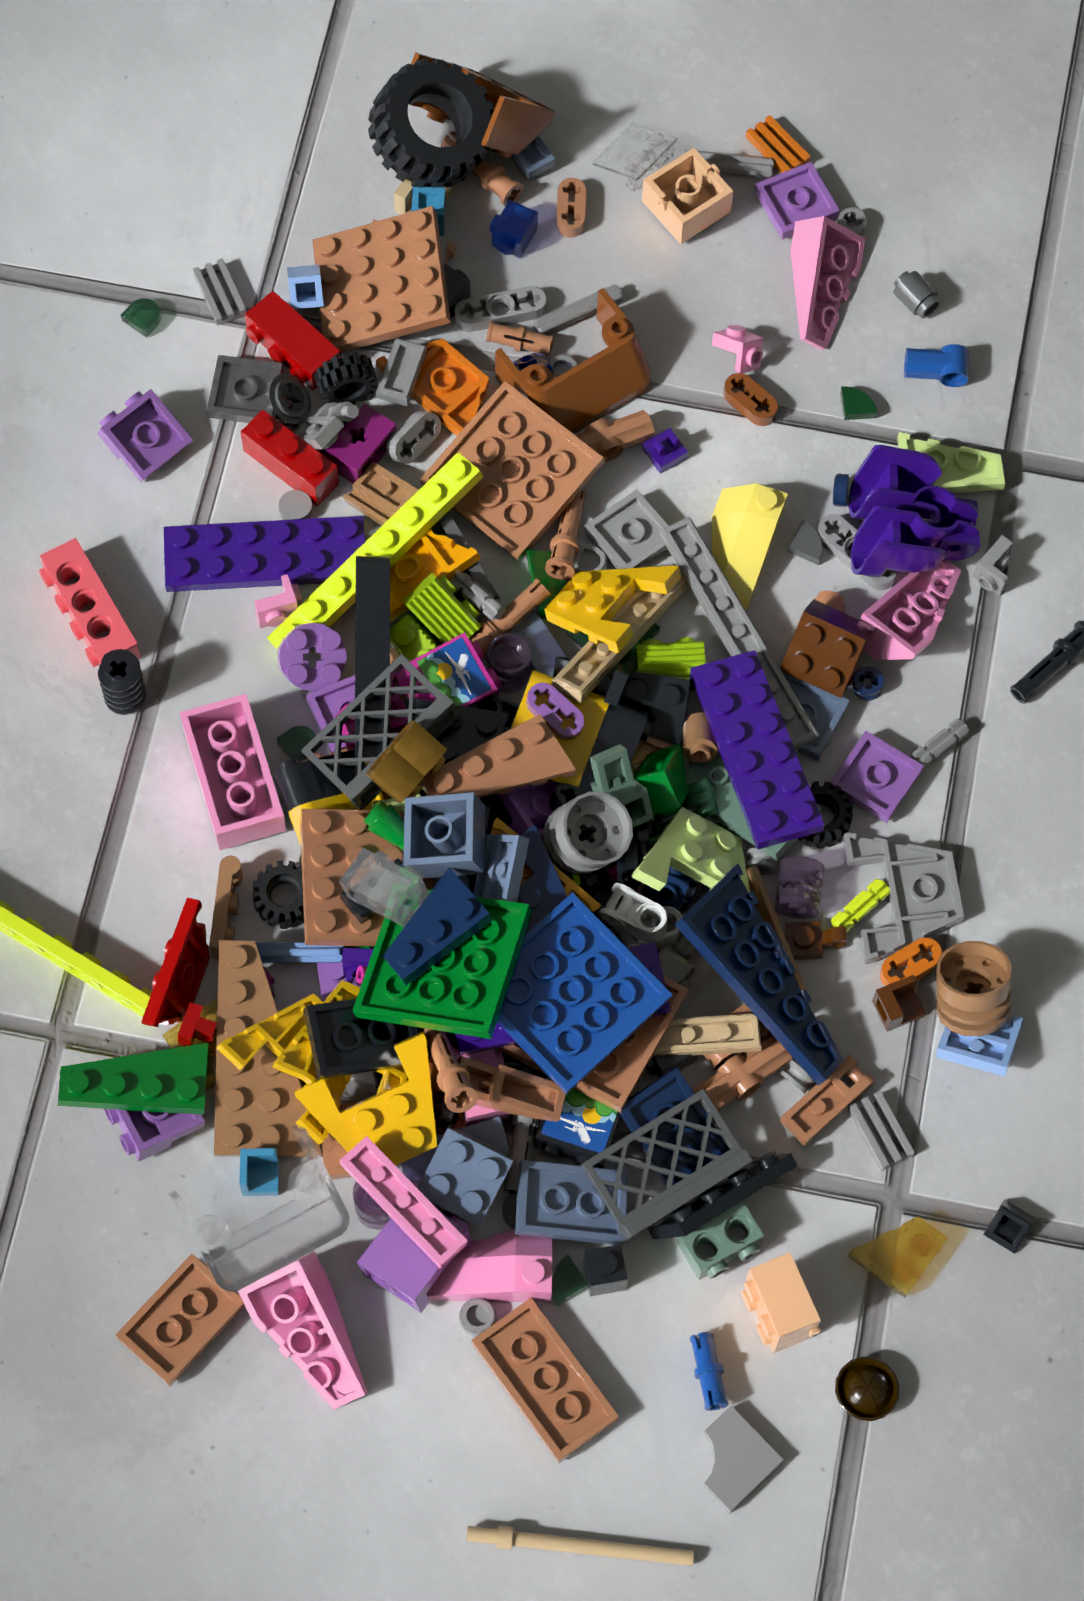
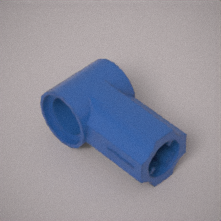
(947, 365)

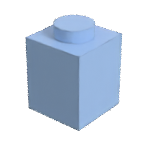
(305, 286)

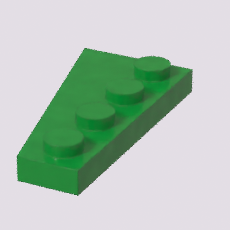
(148, 1081)

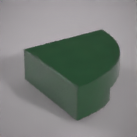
(856, 404)

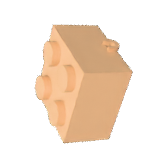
(687, 195)
(780, 1303)

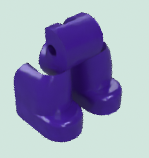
(893, 495)

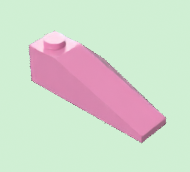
(910, 613)
(305, 1321)

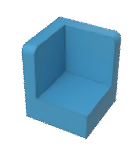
(428, 197)
(259, 1172)

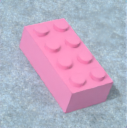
(233, 772)

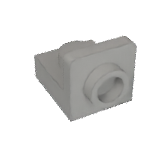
(990, 566)

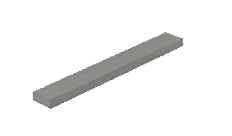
(733, 622)

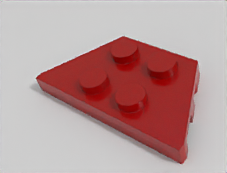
(181, 970)

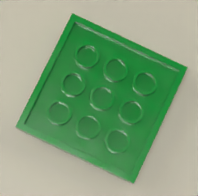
(459, 991)

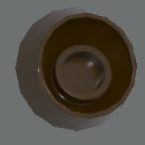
(867, 1388)

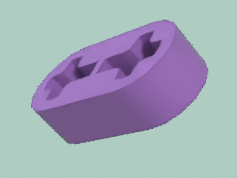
(561, 705)

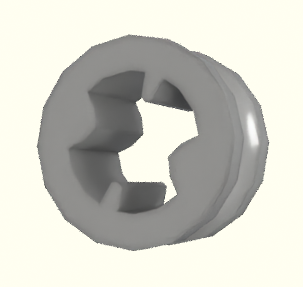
(855, 215)
(762, 861)
(797, 1076)

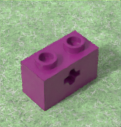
(360, 443)

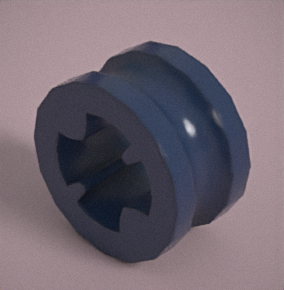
(876, 679)

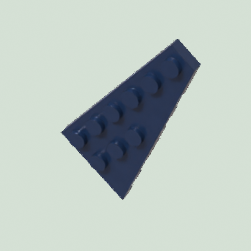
(757, 968)

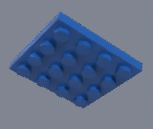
(576, 994)

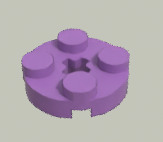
(298, 642)

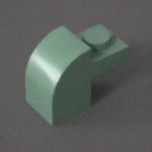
(615, 778)

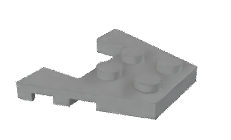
(921, 894)

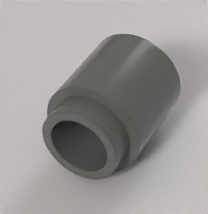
(916, 294)

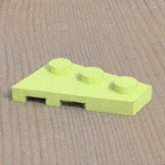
(962, 467)

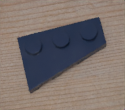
(437, 928)

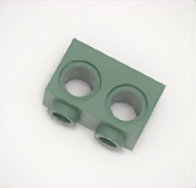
(727, 1249)

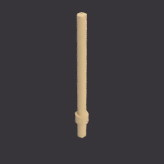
(505, 1538)

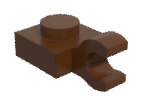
(808, 940)

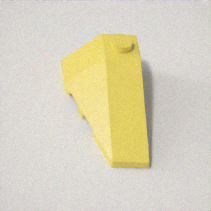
(744, 533)

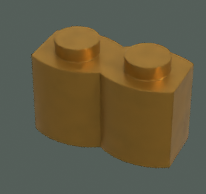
(407, 762)

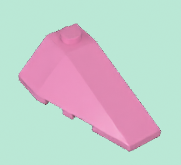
(823, 265)
(498, 1270)

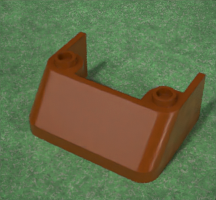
(515, 118)
(593, 385)

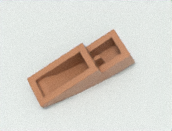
(514, 1091)

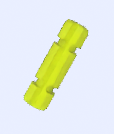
(861, 904)

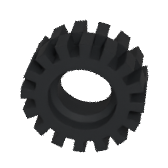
(346, 379)
(842, 815)
(262, 894)

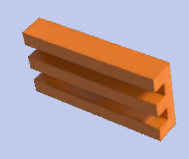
(781, 143)

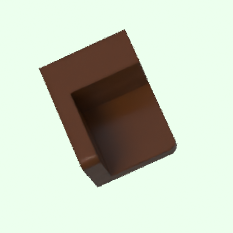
(898, 1003)

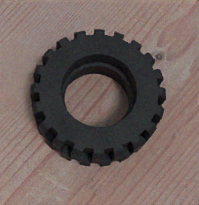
(404, 149)

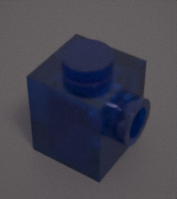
(513, 229)

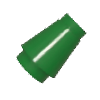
(386, 823)

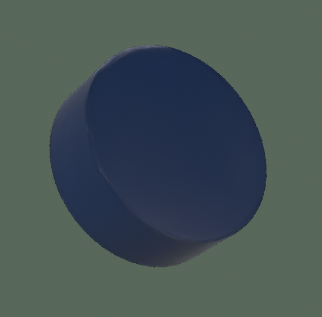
(840, 490)

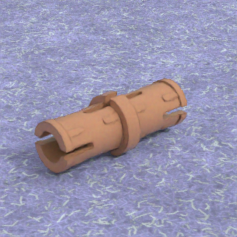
(498, 334)

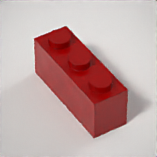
(289, 338)
(289, 457)

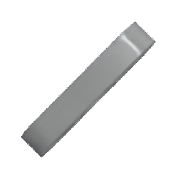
(508, 297)
(833, 541)

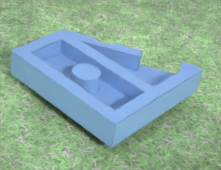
(986, 1052)

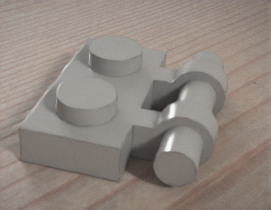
(323, 427)

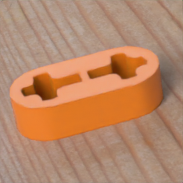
(907, 956)

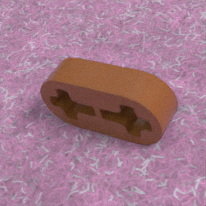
(753, 396)

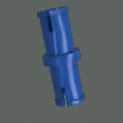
(709, 1371)

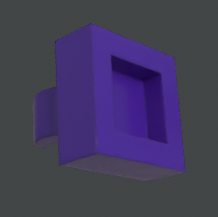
(665, 450)
(352, 959)

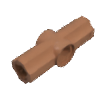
(613, 437)
(744, 1073)

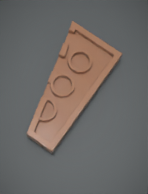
(506, 762)

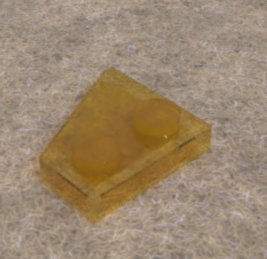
(900, 1254)

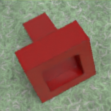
(196, 1026)

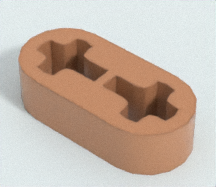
(565, 207)

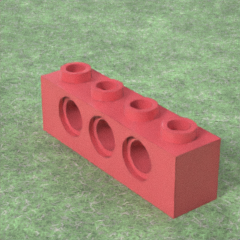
(71, 562)

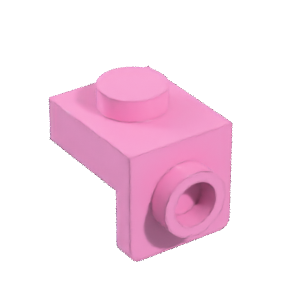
(744, 344)
(276, 608)

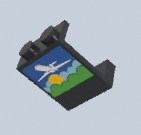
(582, 1131)

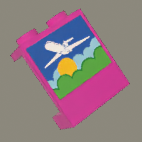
(455, 671)

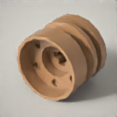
(973, 988)

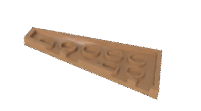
(258, 1102)

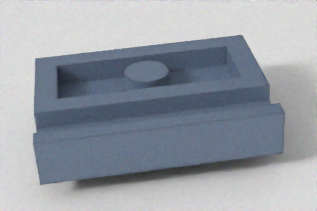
(503, 867)

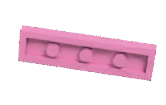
(403, 1202)

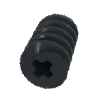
(122, 682)

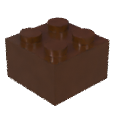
(827, 648)

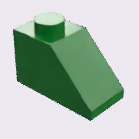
(665, 779)

